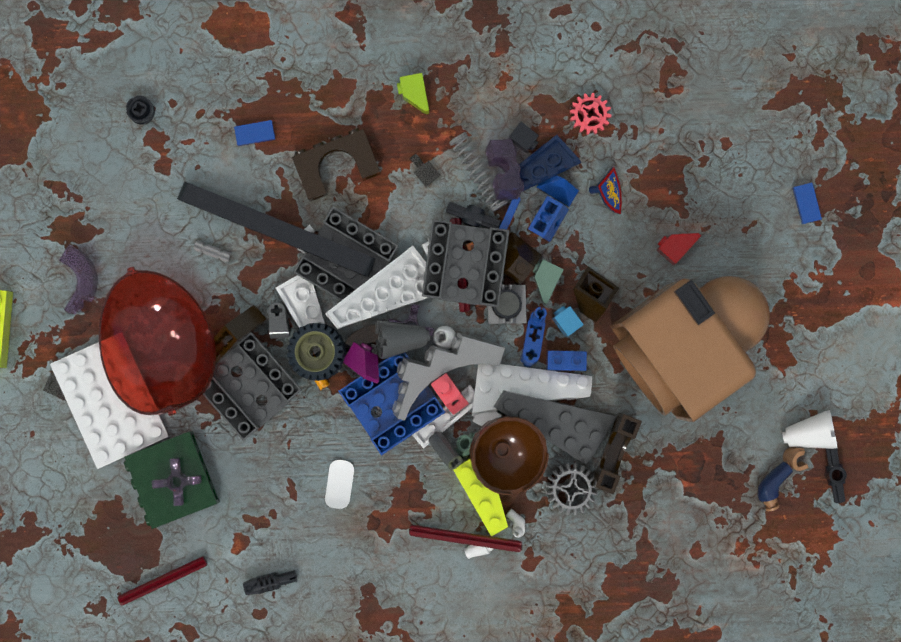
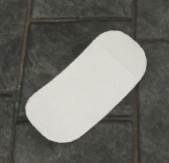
(339, 484)

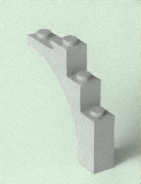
(438, 360)

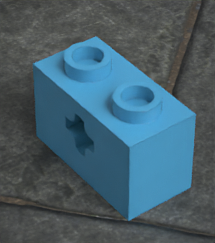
(567, 320)

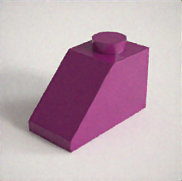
(363, 361)

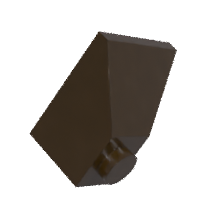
(519, 259)
(594, 294)

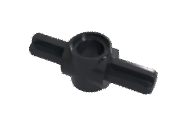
(473, 216)
(837, 484)

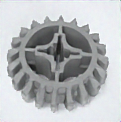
(554, 486)

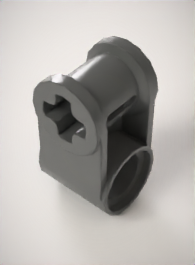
(278, 325)

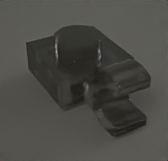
(425, 172)

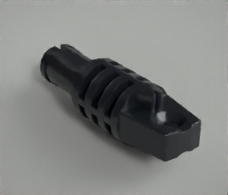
(268, 582)

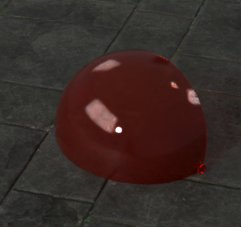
(155, 343)

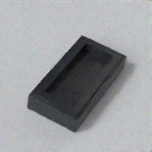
(694, 302)

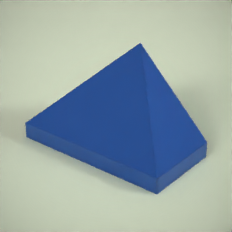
(559, 189)

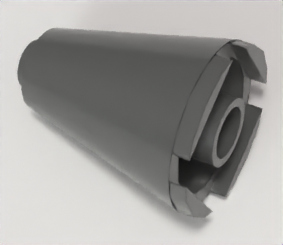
(399, 338)

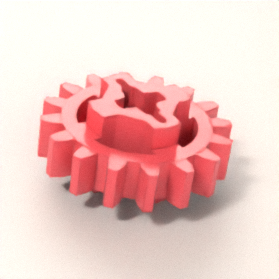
(597, 117)

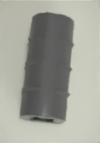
(445, 450)

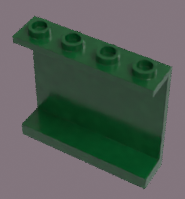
(154, 464)

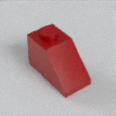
(676, 246)

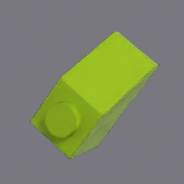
(414, 91)

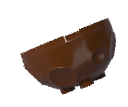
(509, 455)

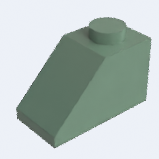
(546, 279)

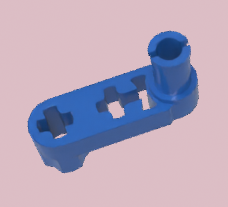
(529, 346)

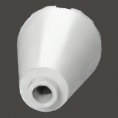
(812, 432)

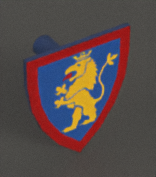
(609, 191)

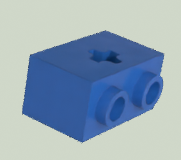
(548, 218)
(566, 360)

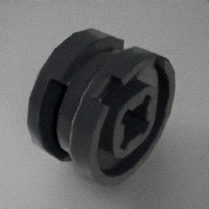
(140, 110)

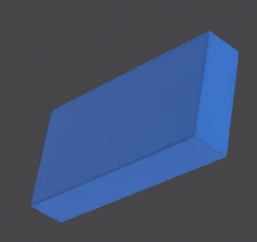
(254, 133)
(807, 203)
(509, 214)

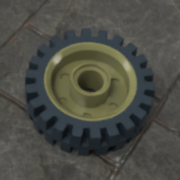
(301, 351)

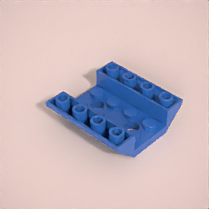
(388, 430)

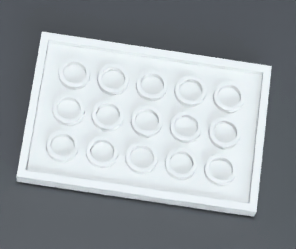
(103, 419)

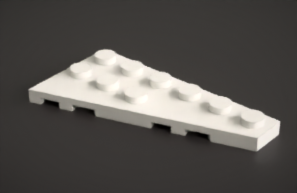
(388, 290)
(531, 382)

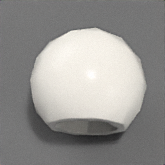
(443, 337)

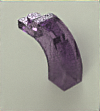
(86, 278)

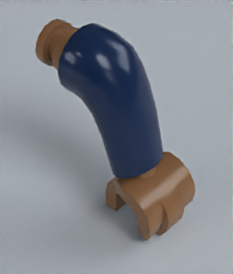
(769, 487)

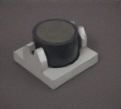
(511, 304)

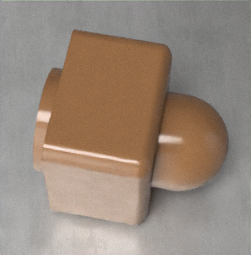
(687, 364)

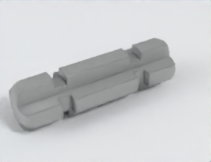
(212, 251)

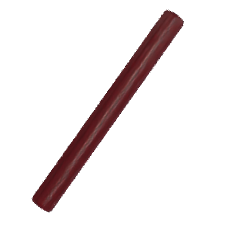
(465, 538)

